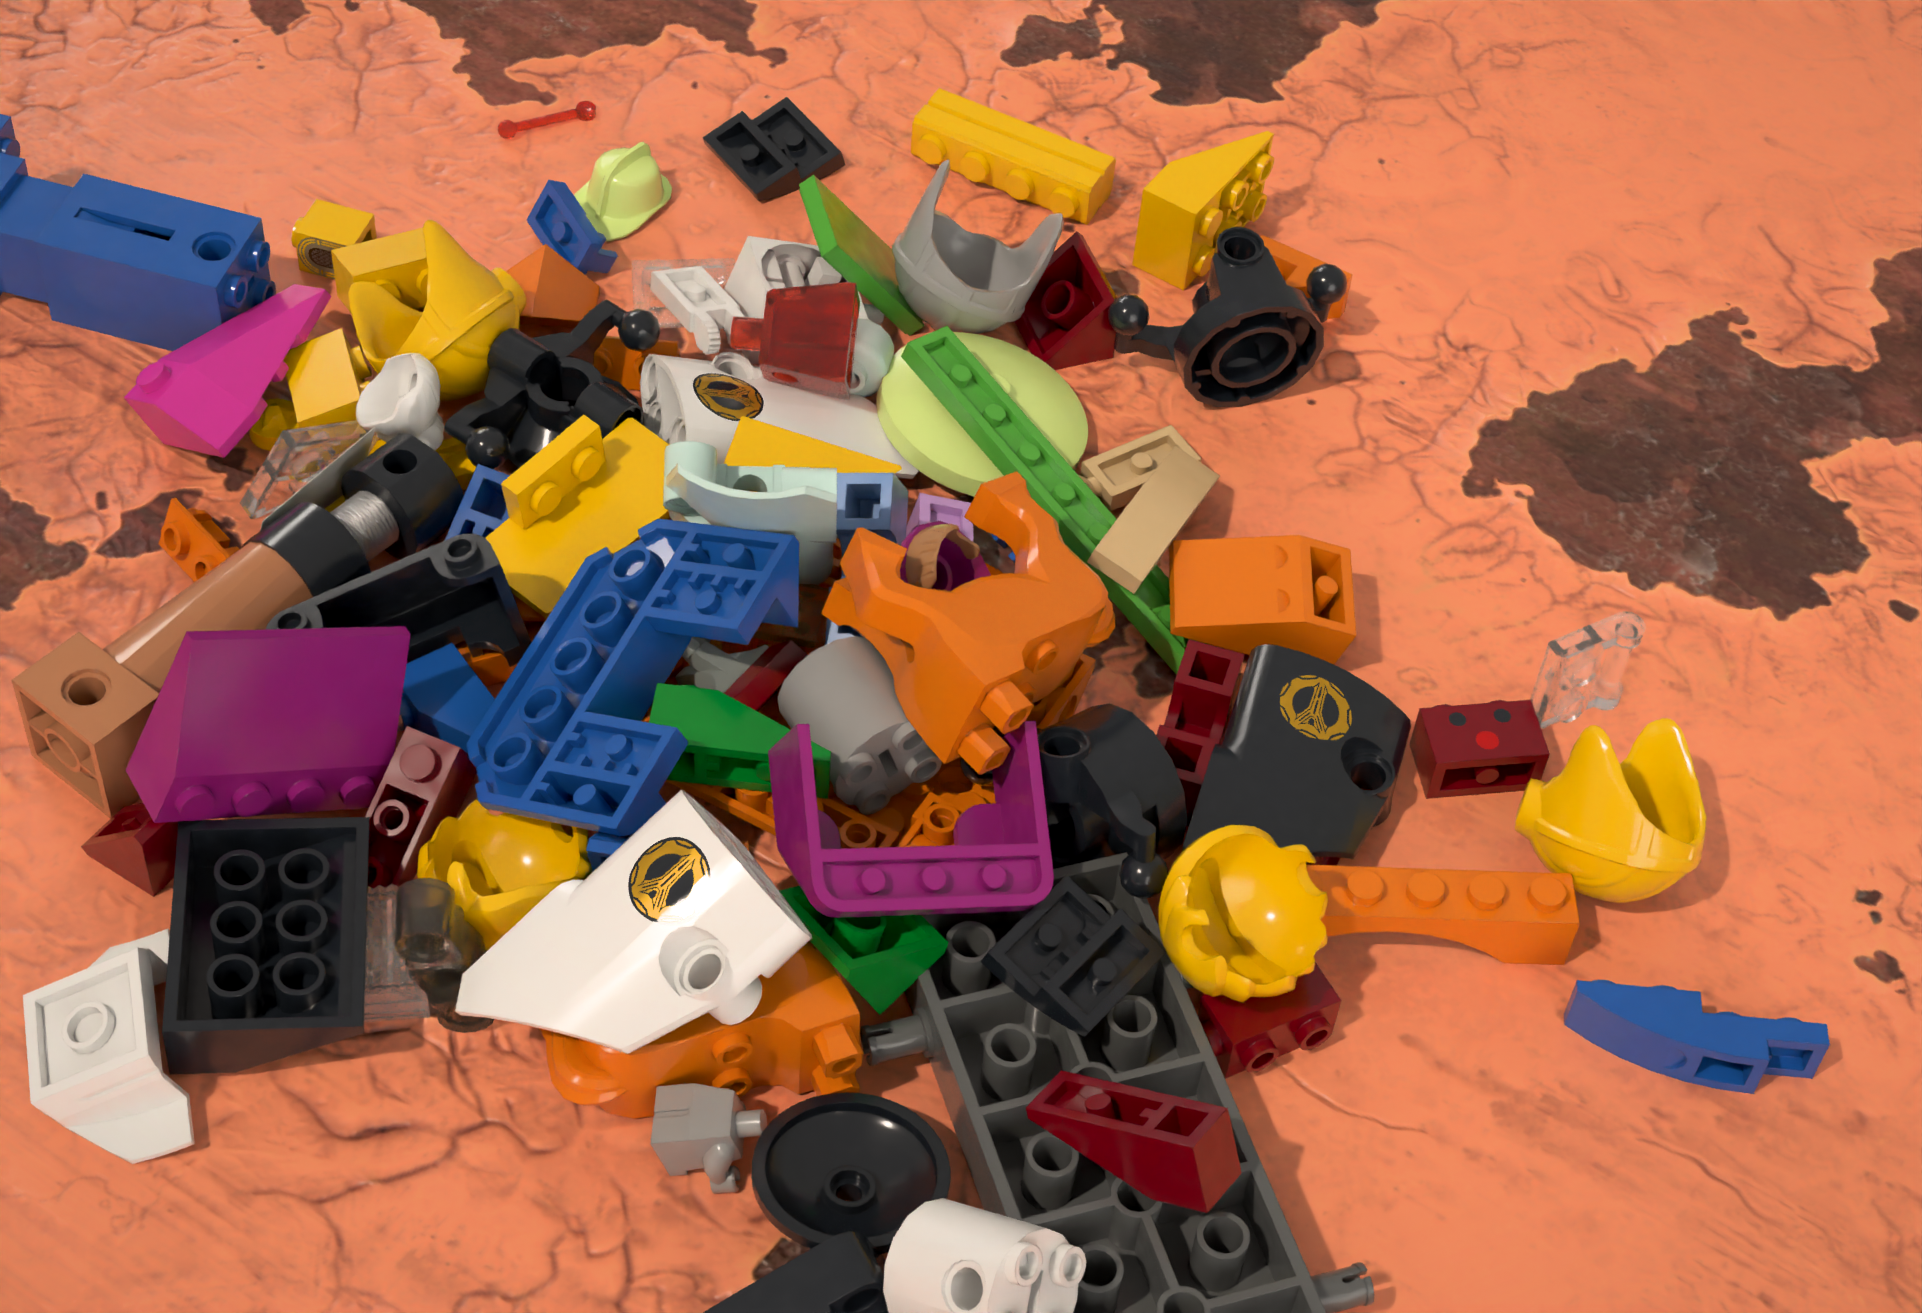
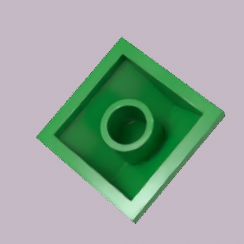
(872, 953)

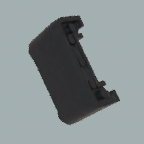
(438, 594)

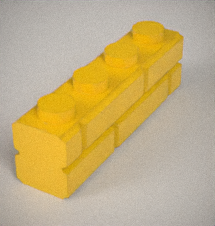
(1013, 156)

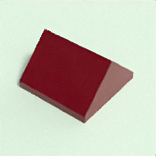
(1069, 309)

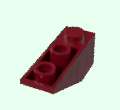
(416, 793)

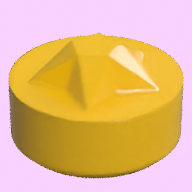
(277, 416)

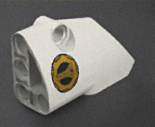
(707, 398)
(645, 941)

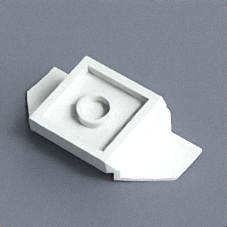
(100, 1054)

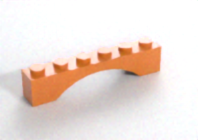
(1498, 912)

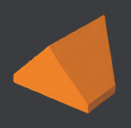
(553, 290)

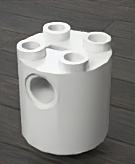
(979, 1262)

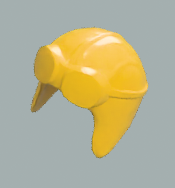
(459, 322)
(1619, 825)

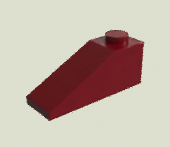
(1149, 1139)

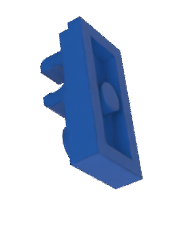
(567, 230)

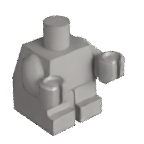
(703, 1129)

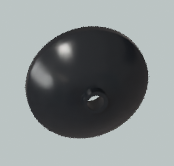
(850, 1151)

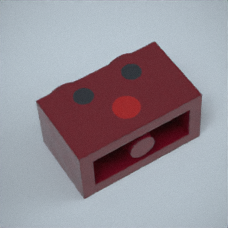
(1478, 748)

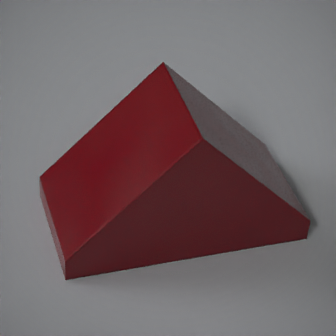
(136, 848)

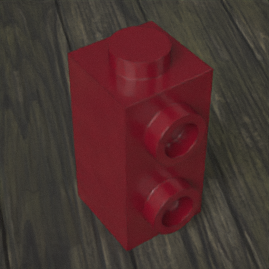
(1263, 1028)

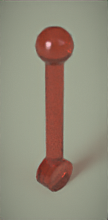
(584, 111)

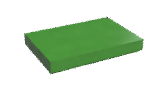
(857, 253)

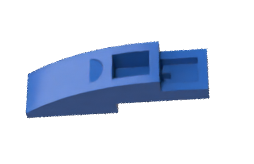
(1673, 1037)

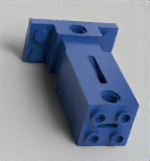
(126, 255)

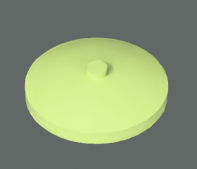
(938, 444)

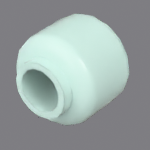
(871, 358)

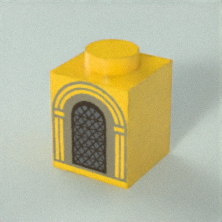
(329, 228)

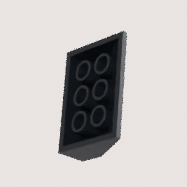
(265, 940)

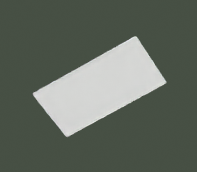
(327, 484)

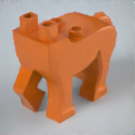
(986, 646)
(795, 1038)

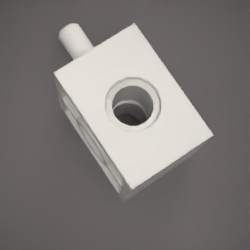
(781, 264)

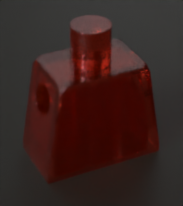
(805, 337)

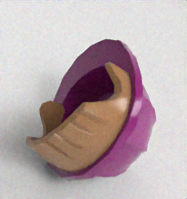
(940, 557)

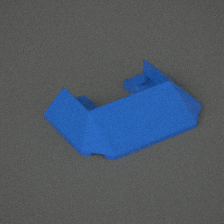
(569, 722)

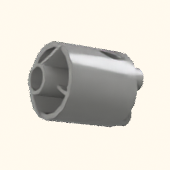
(855, 714)

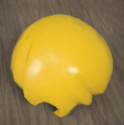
(502, 864)
(1242, 914)

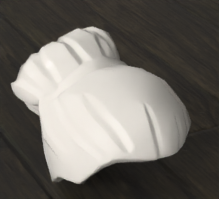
(403, 401)

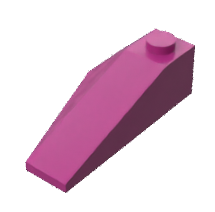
(214, 385)

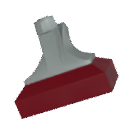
(745, 676)

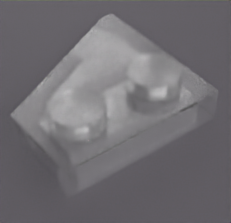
(296, 460)

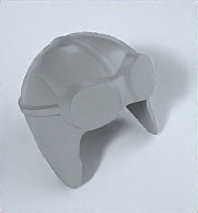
(967, 276)

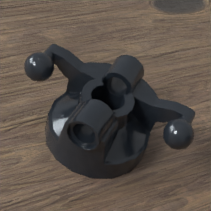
(1246, 329)
(548, 384)
(1109, 795)

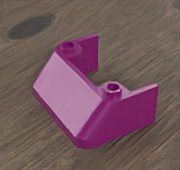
(994, 866)

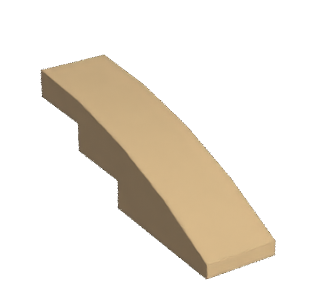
(1153, 519)

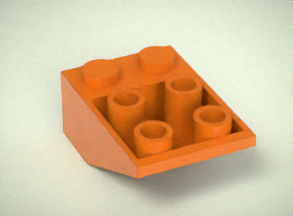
(1263, 593)

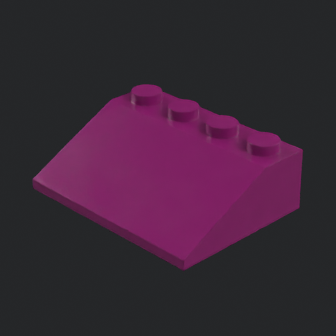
(272, 723)

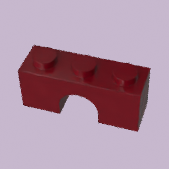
(1199, 712)

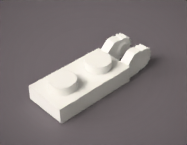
(697, 304)

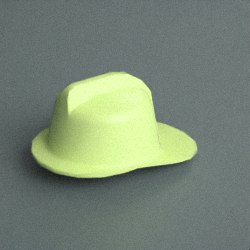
(623, 191)

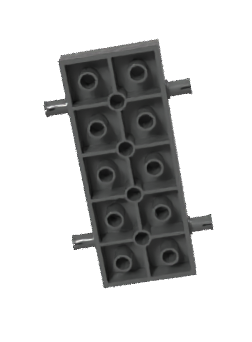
(1001, 1052)

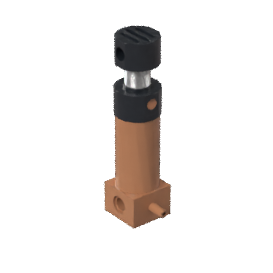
(92, 703)

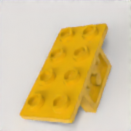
(574, 502)

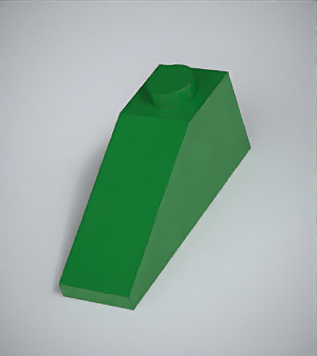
(726, 740)

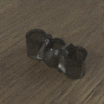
(437, 947)

